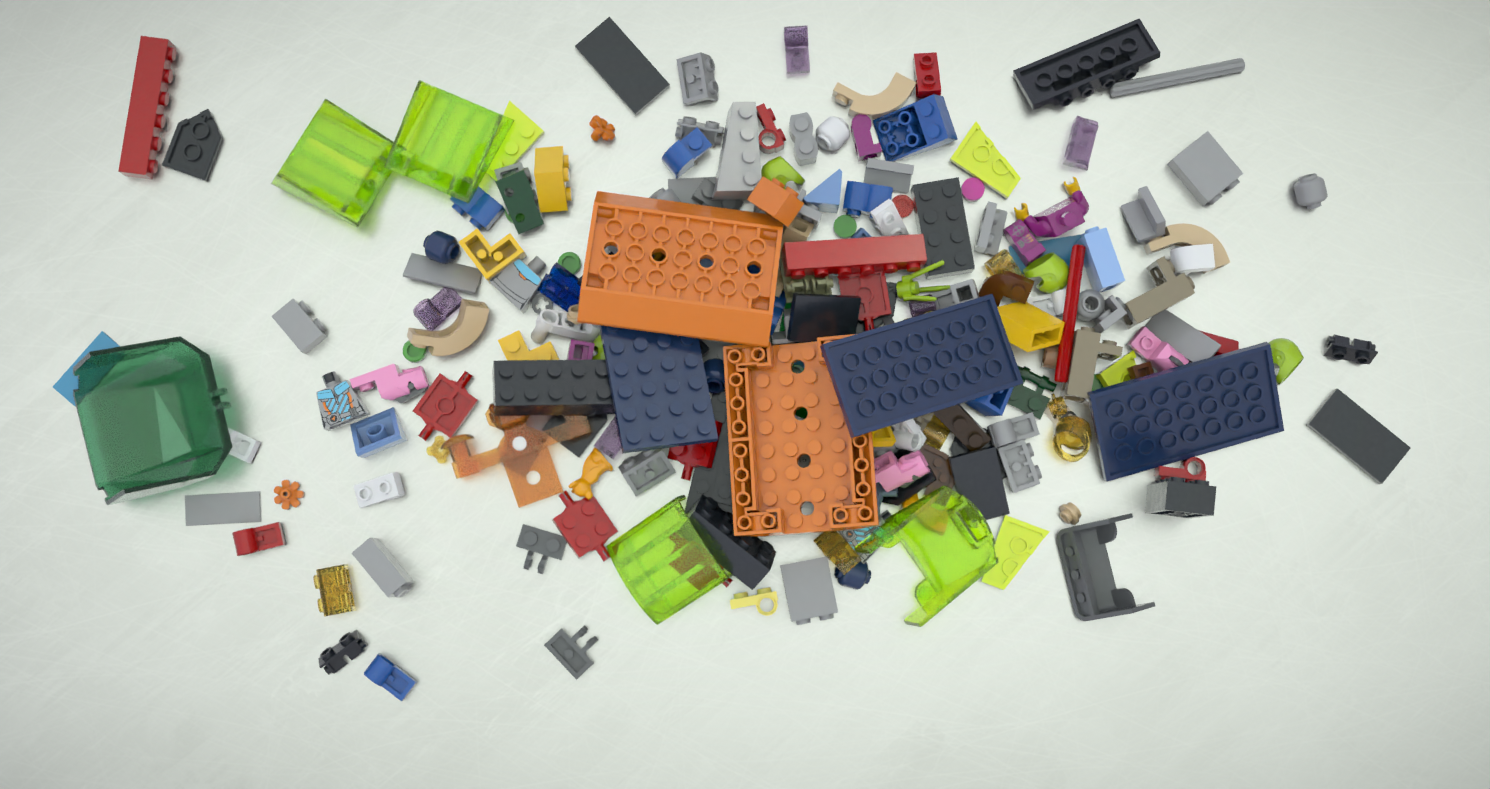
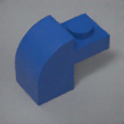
(684, 152)

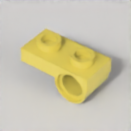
(743, 600)

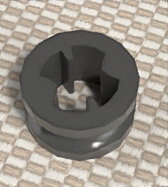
(535, 301)

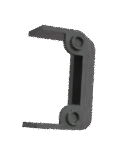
(1090, 571)

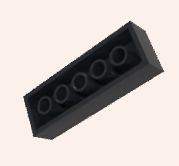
(551, 387)

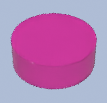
(972, 189)

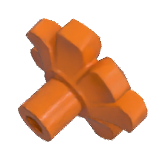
(601, 129)
(288, 494)

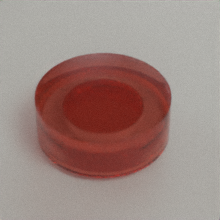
(903, 205)

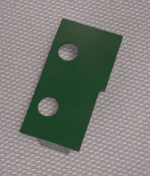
(520, 201)

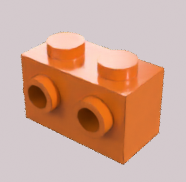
(776, 201)

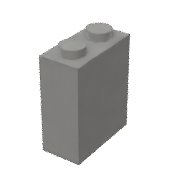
(1205, 169)
(383, 568)
(809, 590)

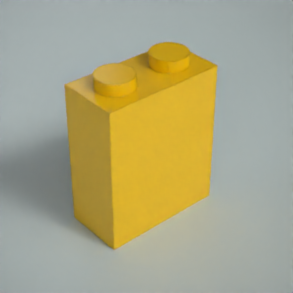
(1030, 326)

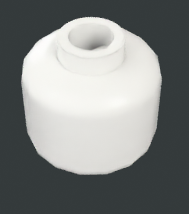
(832, 133)

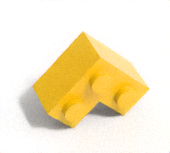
(551, 175)
(489, 258)
(516, 348)

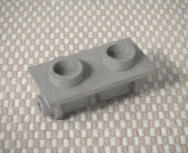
(709, 129)

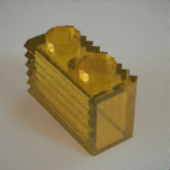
(335, 590)

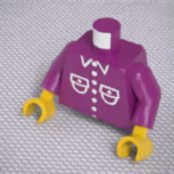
(1058, 217)

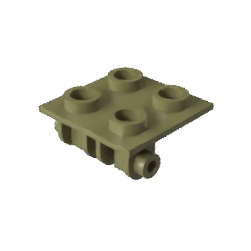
(806, 285)

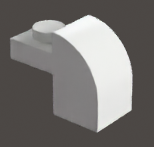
(1193, 258)

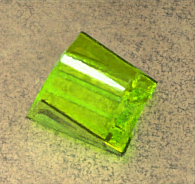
(447, 141)
(337, 164)
(665, 562)

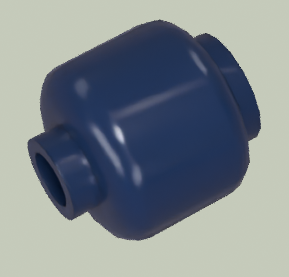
(441, 247)
(715, 375)
(855, 577)

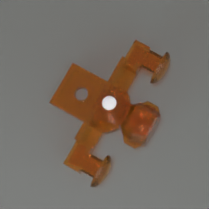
(520, 451)

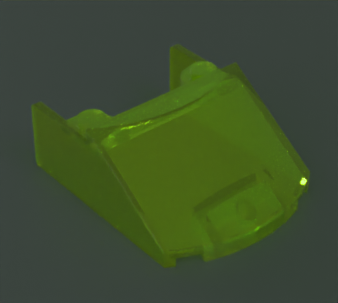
(945, 541)

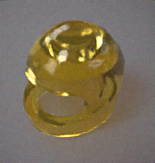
(1073, 433)

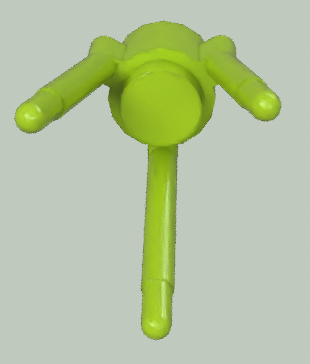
(909, 289)

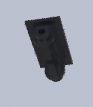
(1340, 349)
(333, 657)

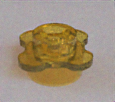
(1057, 406)
(433, 450)

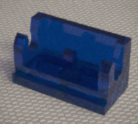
(560, 287)

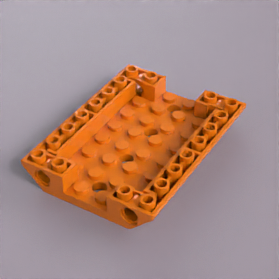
(678, 292)
(769, 440)

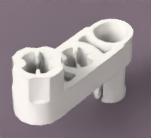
(555, 322)

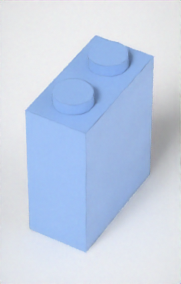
(1100, 260)

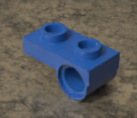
(390, 677)

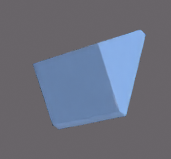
(827, 194)
(377, 433)

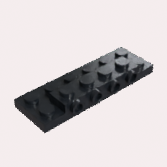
(1087, 66)
(717, 480)

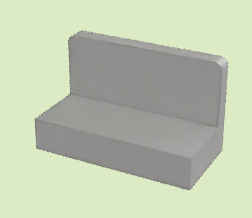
(889, 174)
(1144, 216)

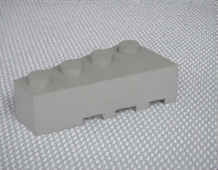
(740, 154)

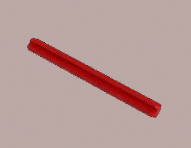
(1070, 313)

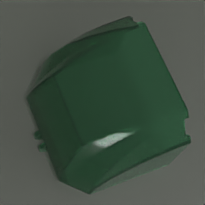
(150, 417)

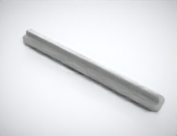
(1177, 77)

